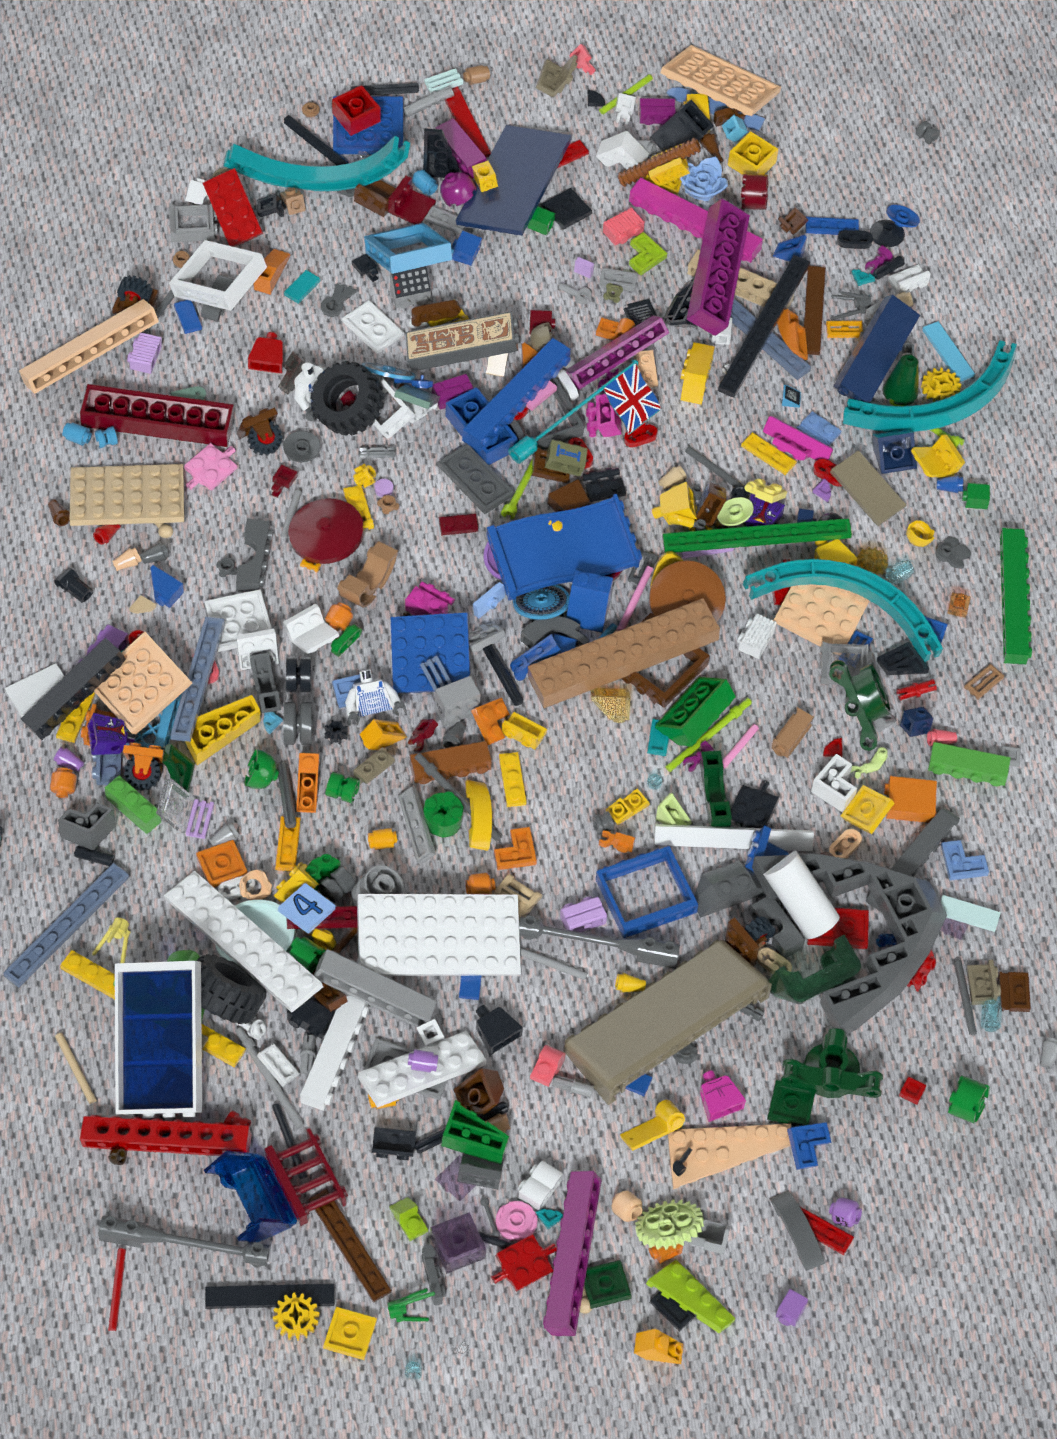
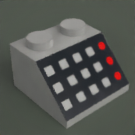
(410, 287)

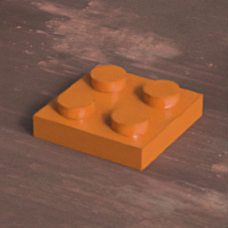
(221, 863)

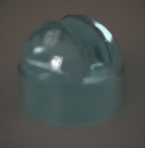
(656, 784)
(413, 1367)

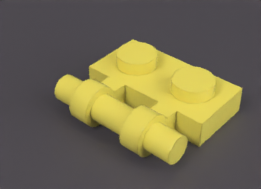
(768, 493)

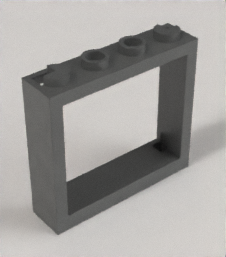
(565, 435)

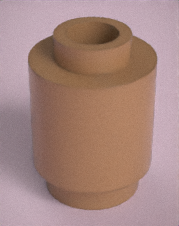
(476, 74)

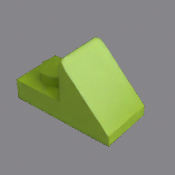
(408, 1218)

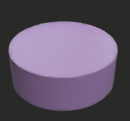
(383, 487)

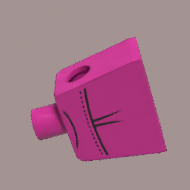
(720, 1096)

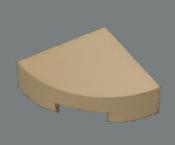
(142, 605)

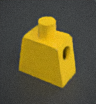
(834, 551)

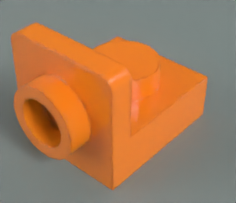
(663, 1255)

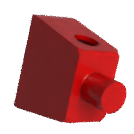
(267, 354)

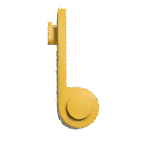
(667, 1120)

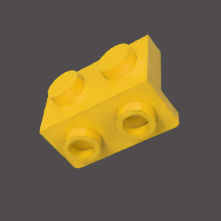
(523, 730)
(298, 878)

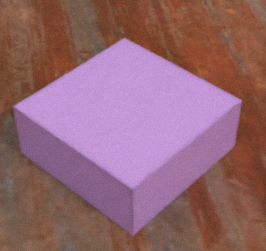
(584, 267)

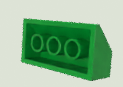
(696, 710)

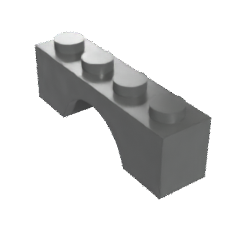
(250, 574)

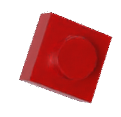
(912, 1090)

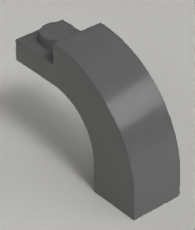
(540, 629)
(264, 684)

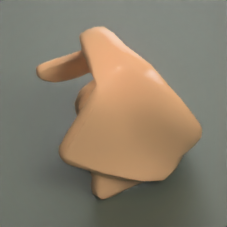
(266, 886)

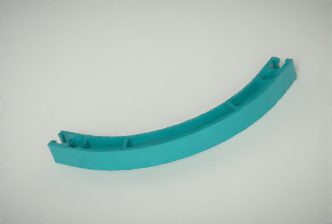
(318, 177)
(938, 413)
(856, 581)

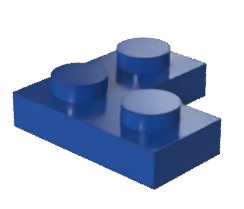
(803, 1142)

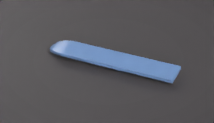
(679, 94)

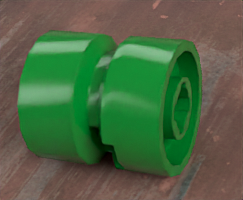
(341, 787)

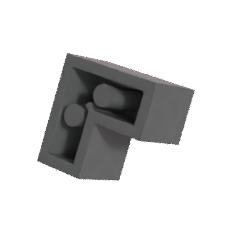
(87, 828)

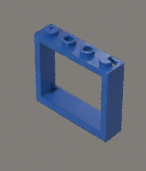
(659, 917)

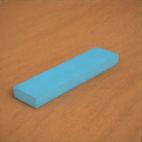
(948, 351)

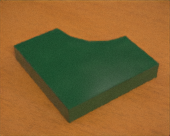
(178, 766)

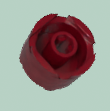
(755, 191)

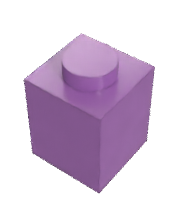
(791, 1308)

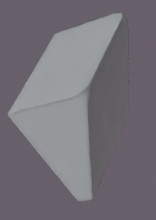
(884, 722)

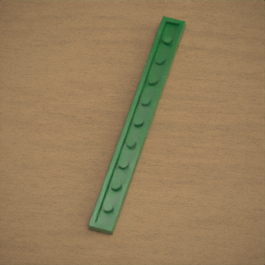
(757, 535)

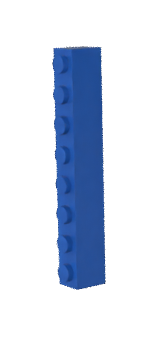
(516, 395)

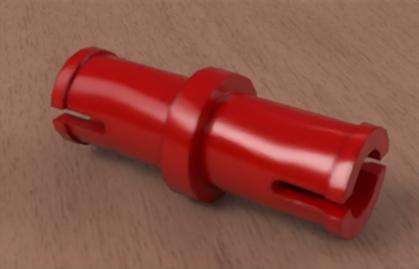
(916, 689)

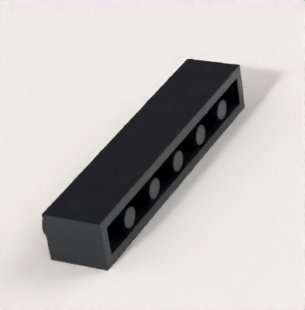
(73, 689)

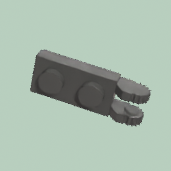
(433, 1273)

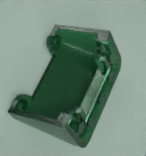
(838, 966)

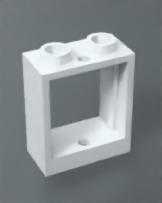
(398, 419)

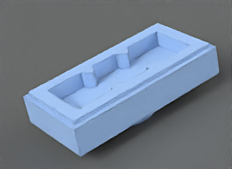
(489, 600)

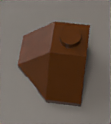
(480, 1091)

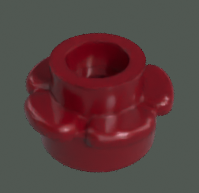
(348, 398)

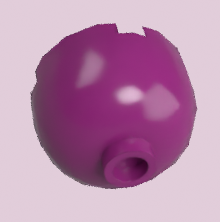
(457, 188)

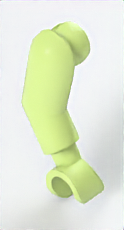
(874, 765)

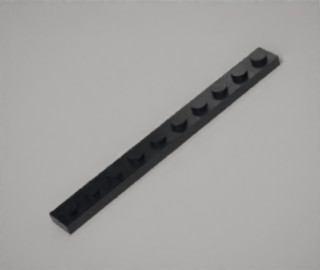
(763, 326)

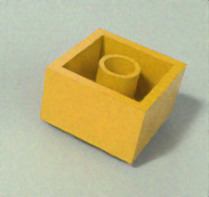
(752, 155)

